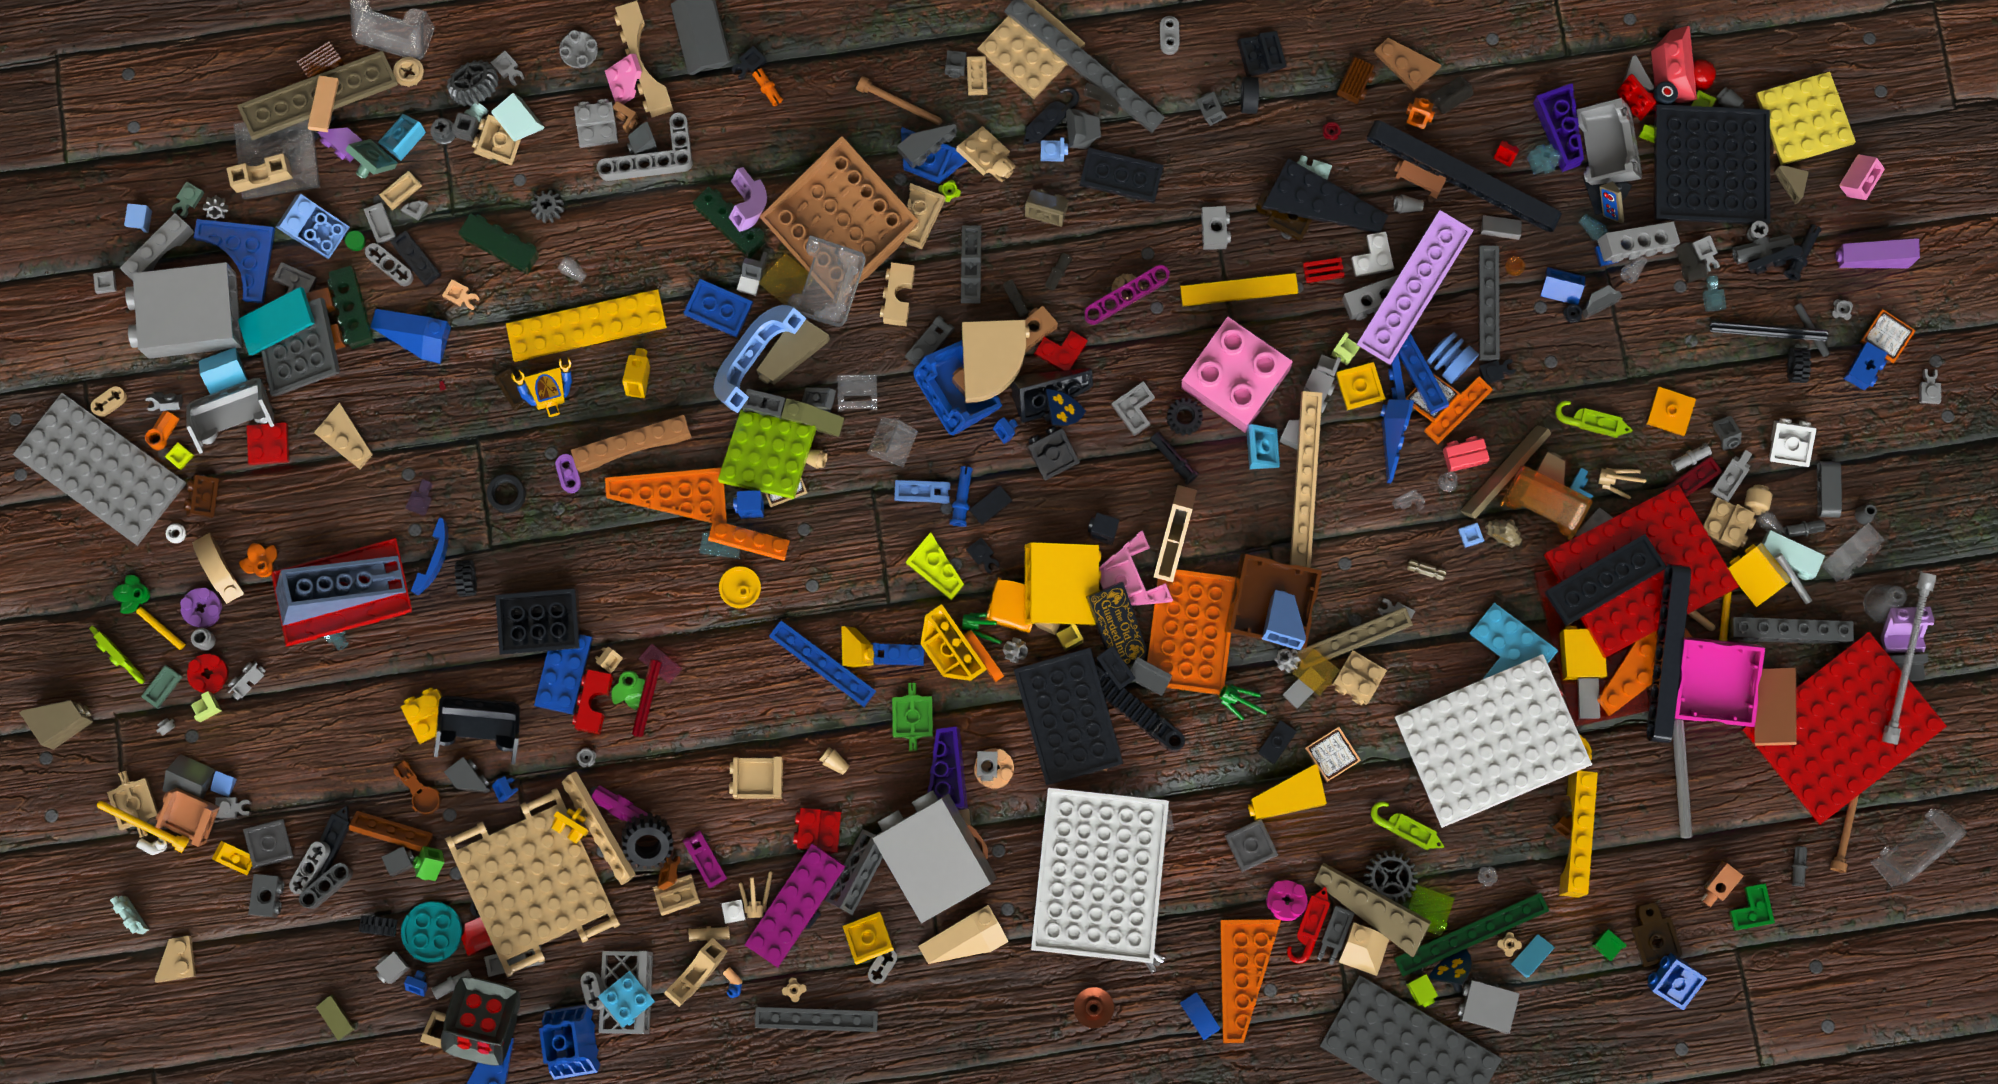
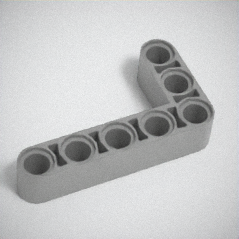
(654, 158)

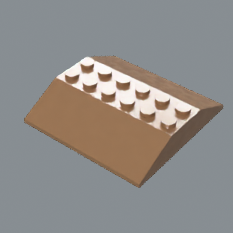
(842, 204)

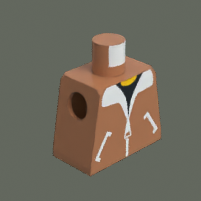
(1727, 877)

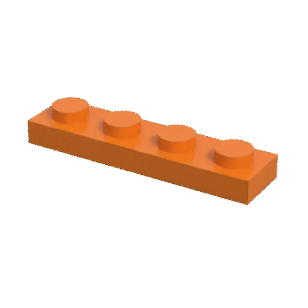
(1468, 401)
(748, 540)

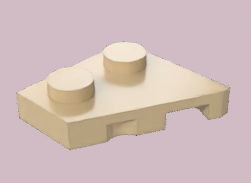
(177, 960)

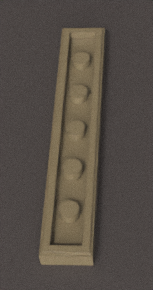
(1506, 471)
(1360, 635)

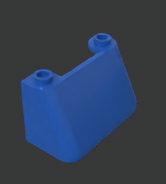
(935, 380)

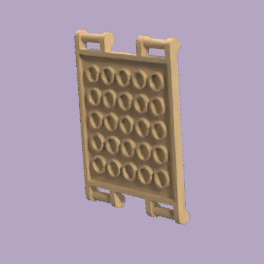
(531, 884)

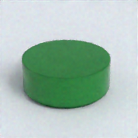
(355, 240)

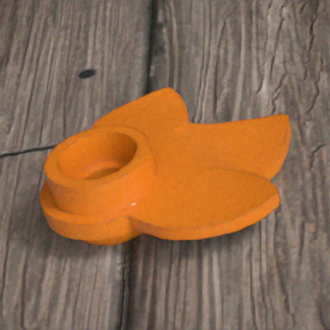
(257, 558)

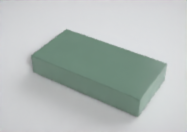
(161, 686)

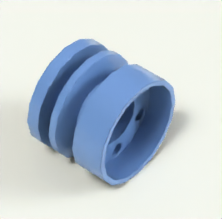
(1452, 357)

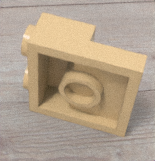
(494, 141)
(1729, 523)
(1359, 678)

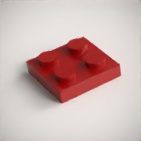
(267, 444)

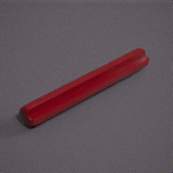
(646, 698)

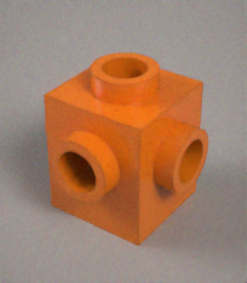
(1420, 113)

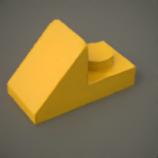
(233, 857)

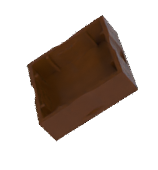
(1254, 587)

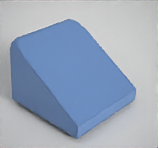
(223, 784)

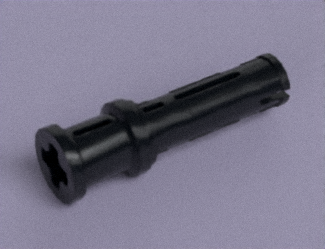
(1796, 266)
(1180, 464)

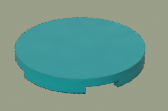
(432, 931)

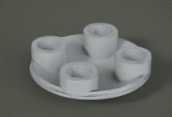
(578, 49)

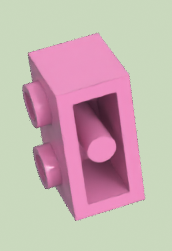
(1862, 177)

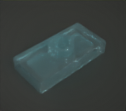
(716, 549)

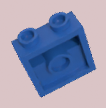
(1676, 981)

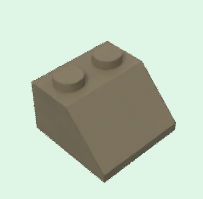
(1046, 207)

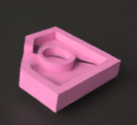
(623, 78)

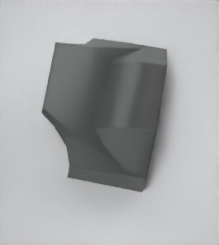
(1082, 128)
(1601, 300)

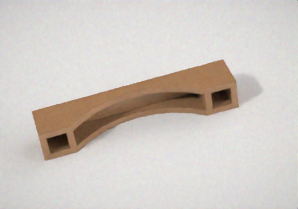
(654, 435)

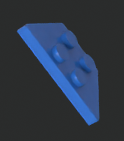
(938, 165)

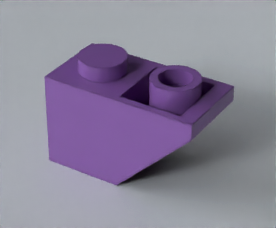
(339, 140)

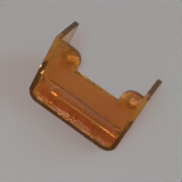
(1547, 499)

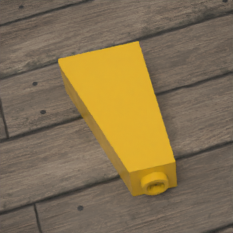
(1292, 795)

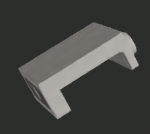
(1488, 1006)

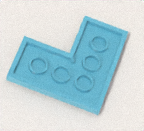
(1509, 640)

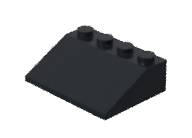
(538, 621)

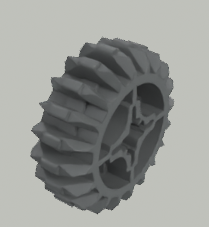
(472, 82)
(1383, 872)

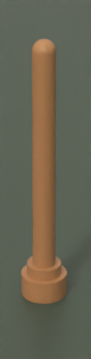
(865, 85)
(1839, 863)

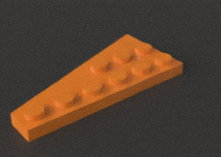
(681, 493)
(1632, 674)
(1244, 960)

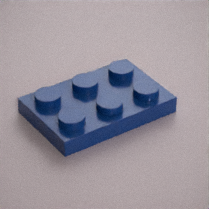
(718, 308)

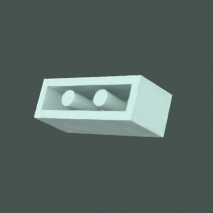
(1801, 559)

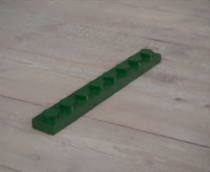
(1472, 934)

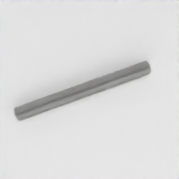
(1682, 779)

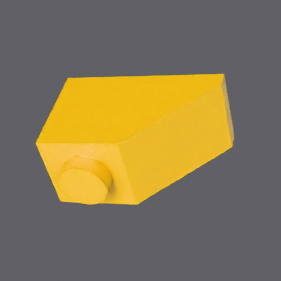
(855, 648)

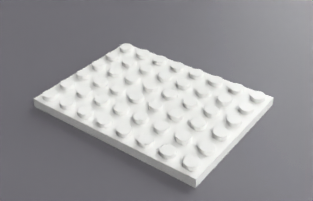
(1493, 741)
(1100, 875)

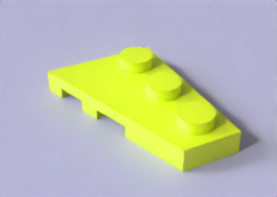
(934, 566)

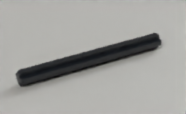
(1768, 330)

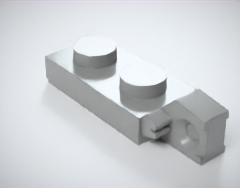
(1732, 477)

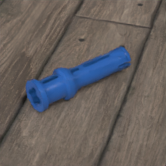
(961, 506)

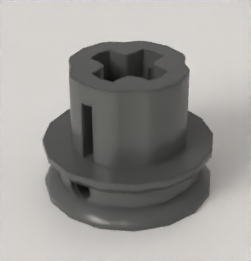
(447, 131)

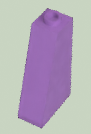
(1879, 254)

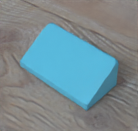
(1532, 956)

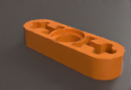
(991, 666)

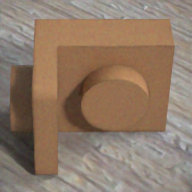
(624, 113)

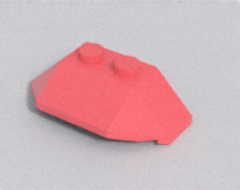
(1674, 63)

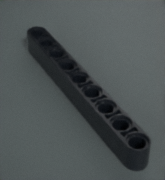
(1668, 653)

